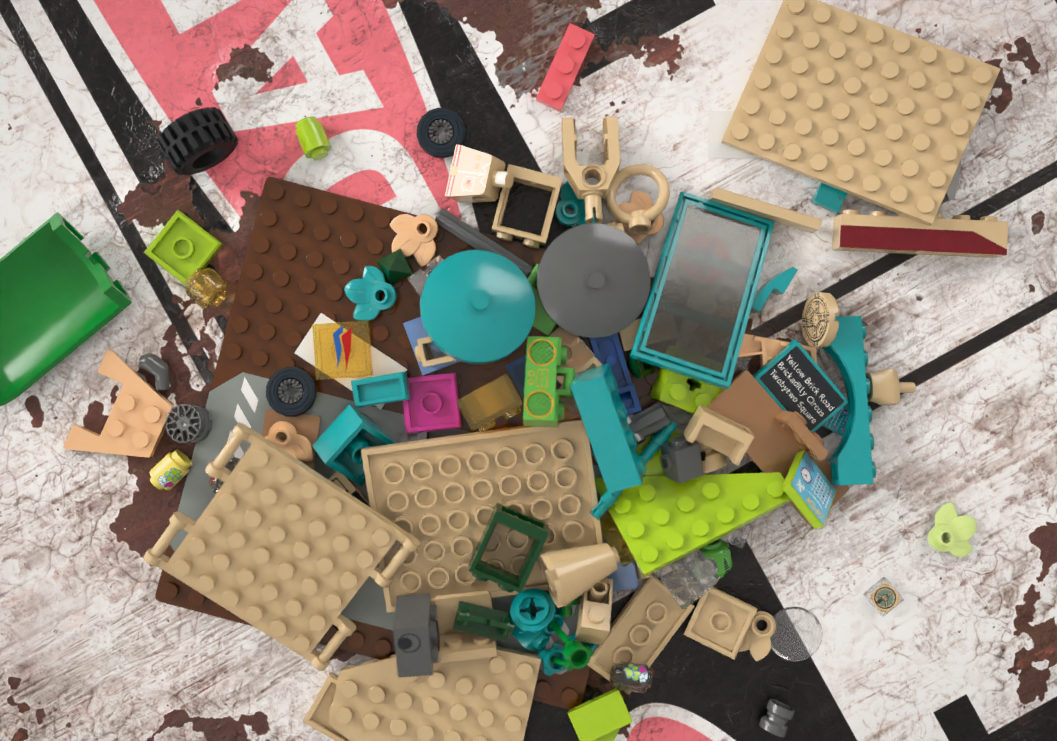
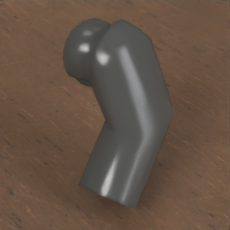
(158, 368)

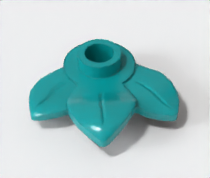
(570, 200)
(366, 294)

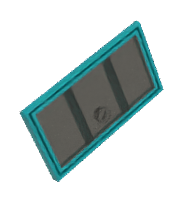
(703, 290)

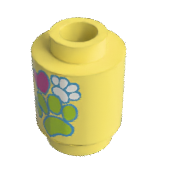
(170, 470)

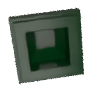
(395, 267)
(639, 368)

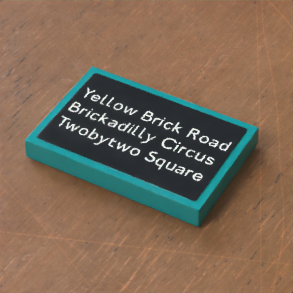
(800, 386)

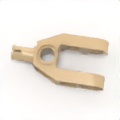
(604, 174)

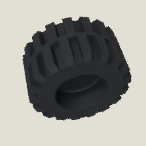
(197, 141)

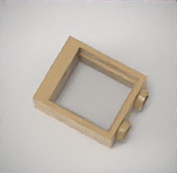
(533, 179)

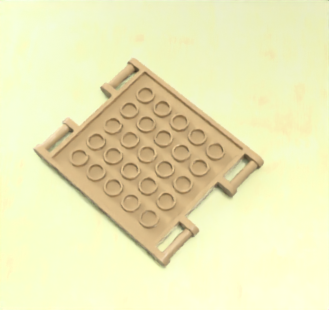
(282, 547)

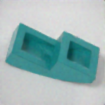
(776, 285)

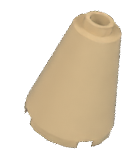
(576, 570)

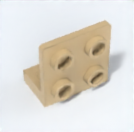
(457, 644)

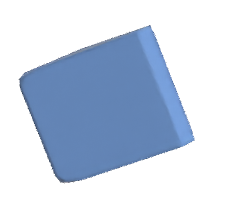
(624, 577)

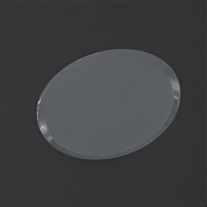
(796, 634)

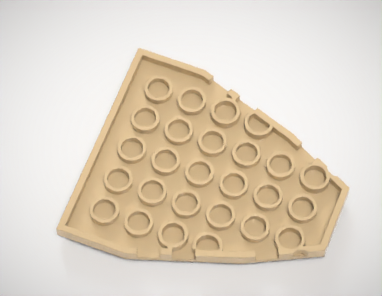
(457, 703)

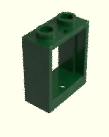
(522, 523)

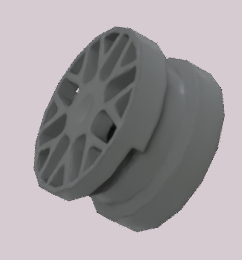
(190, 423)

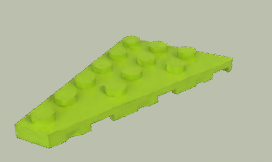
(671, 519)

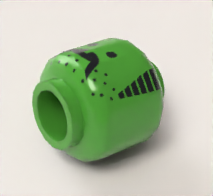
(720, 553)

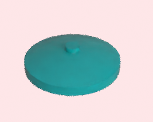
(477, 307)

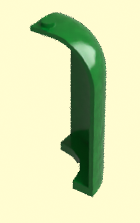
(50, 303)

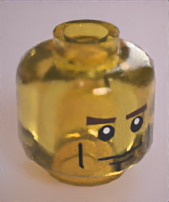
(206, 288)

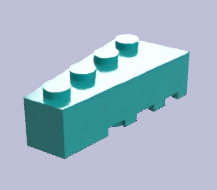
(608, 428)

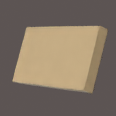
(640, 628)

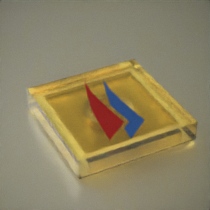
(342, 350)

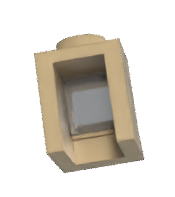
(429, 354)

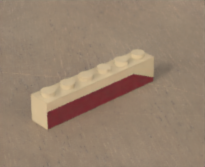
(907, 236)

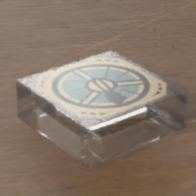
(883, 596)

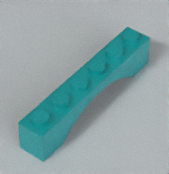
(852, 459)

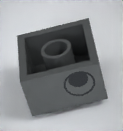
(415, 635)

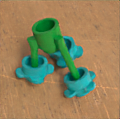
(574, 655)

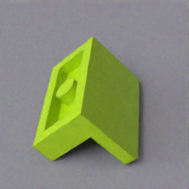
(600, 715)

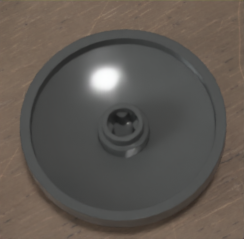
(593, 280)

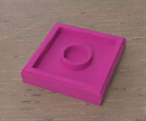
(432, 404)

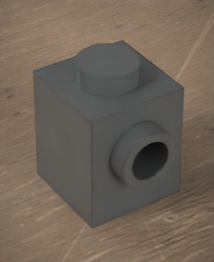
(681, 459)

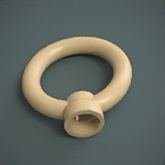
(639, 220)

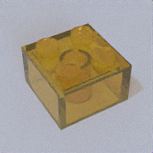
(490, 403)

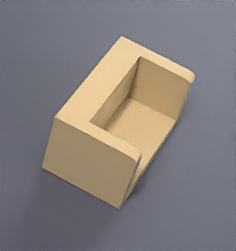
(719, 433)

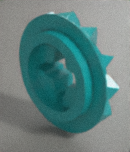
(523, 603)

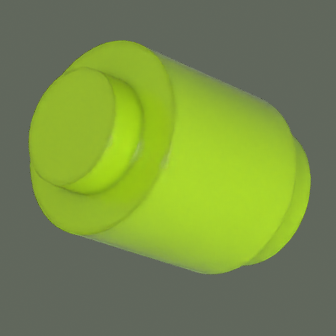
(312, 138)

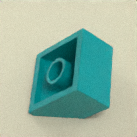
(344, 439)

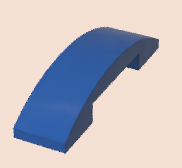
(609, 350)

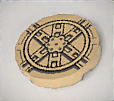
(819, 319)

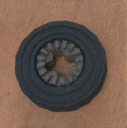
(429, 125)
(280, 382)

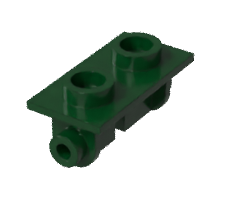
(483, 621)

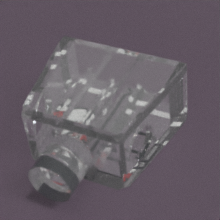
(689, 577)

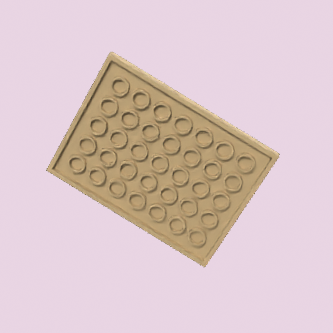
(861, 107)
(449, 487)

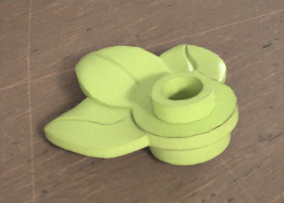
(955, 531)

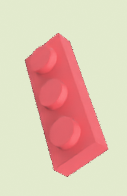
(565, 67)

